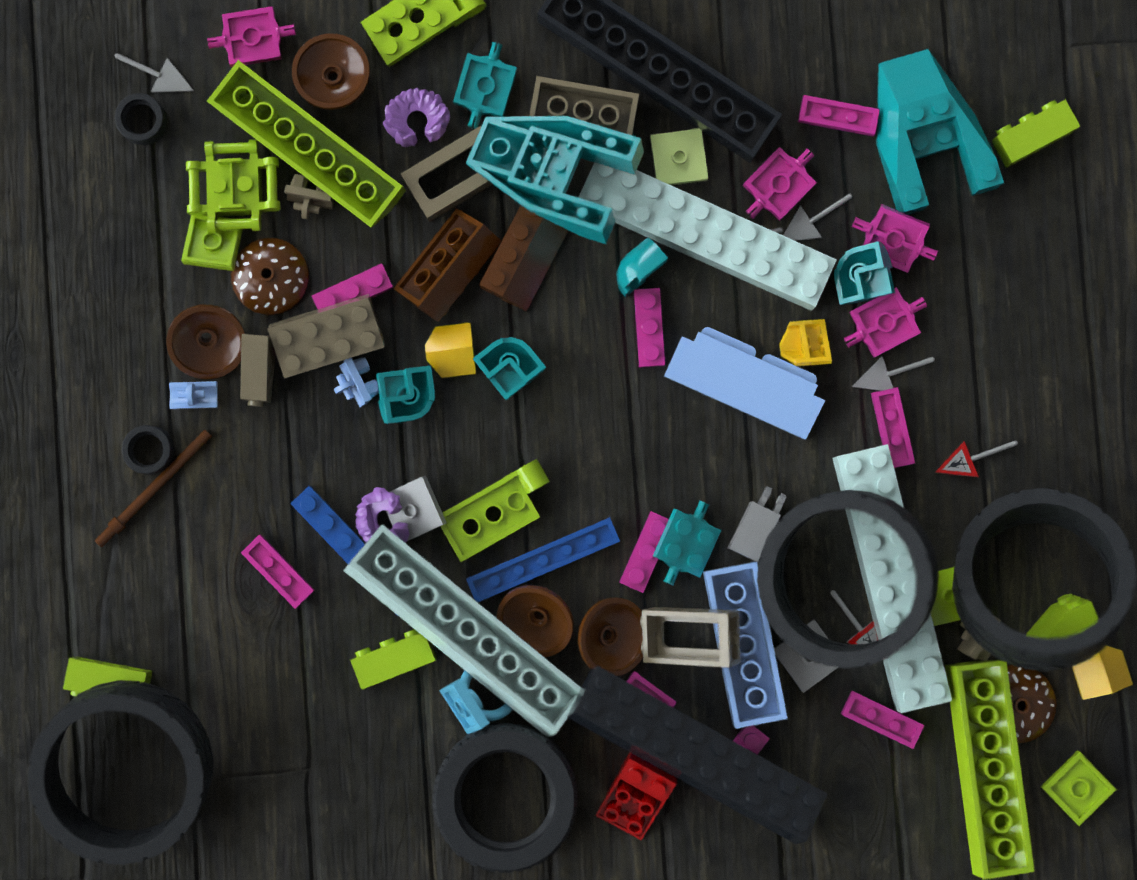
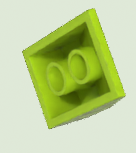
(1065, 618)

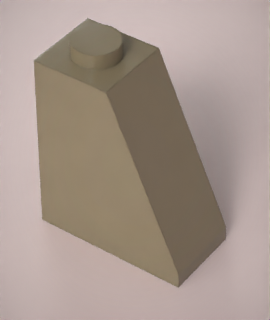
(257, 369)

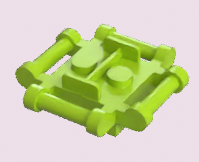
(233, 186)

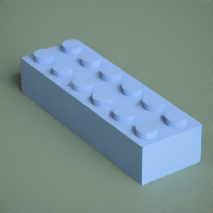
(755, 684)

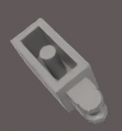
(756, 526)

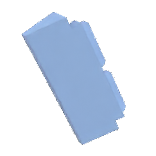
(733, 375)

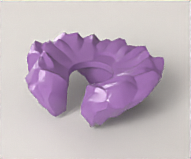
(408, 102)
(369, 509)

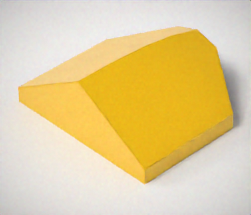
(806, 343)
(451, 350)
(1102, 674)

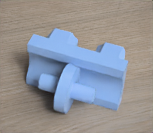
(352, 383)
(193, 395)

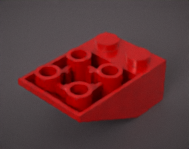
(636, 796)

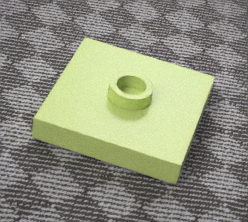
(679, 157)

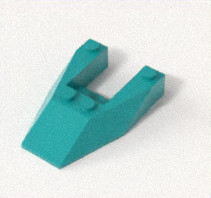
(922, 117)
(536, 161)

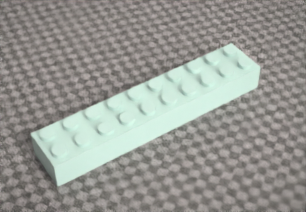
(711, 234)
(889, 578)
(464, 631)

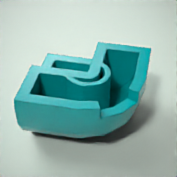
(639, 265)
(864, 274)
(509, 365)
(405, 394)

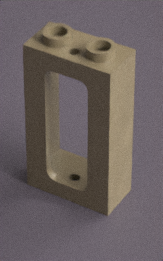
(436, 207)
(656, 651)

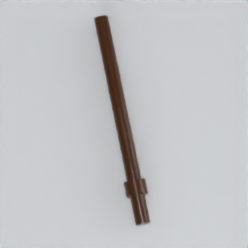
(118, 523)

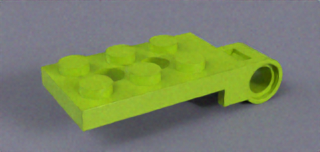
(437, 18)
(509, 496)

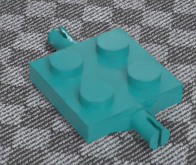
(485, 85)
(686, 543)

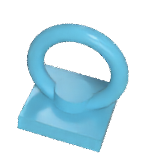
(468, 706)

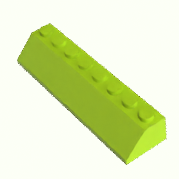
(306, 145)
(989, 769)

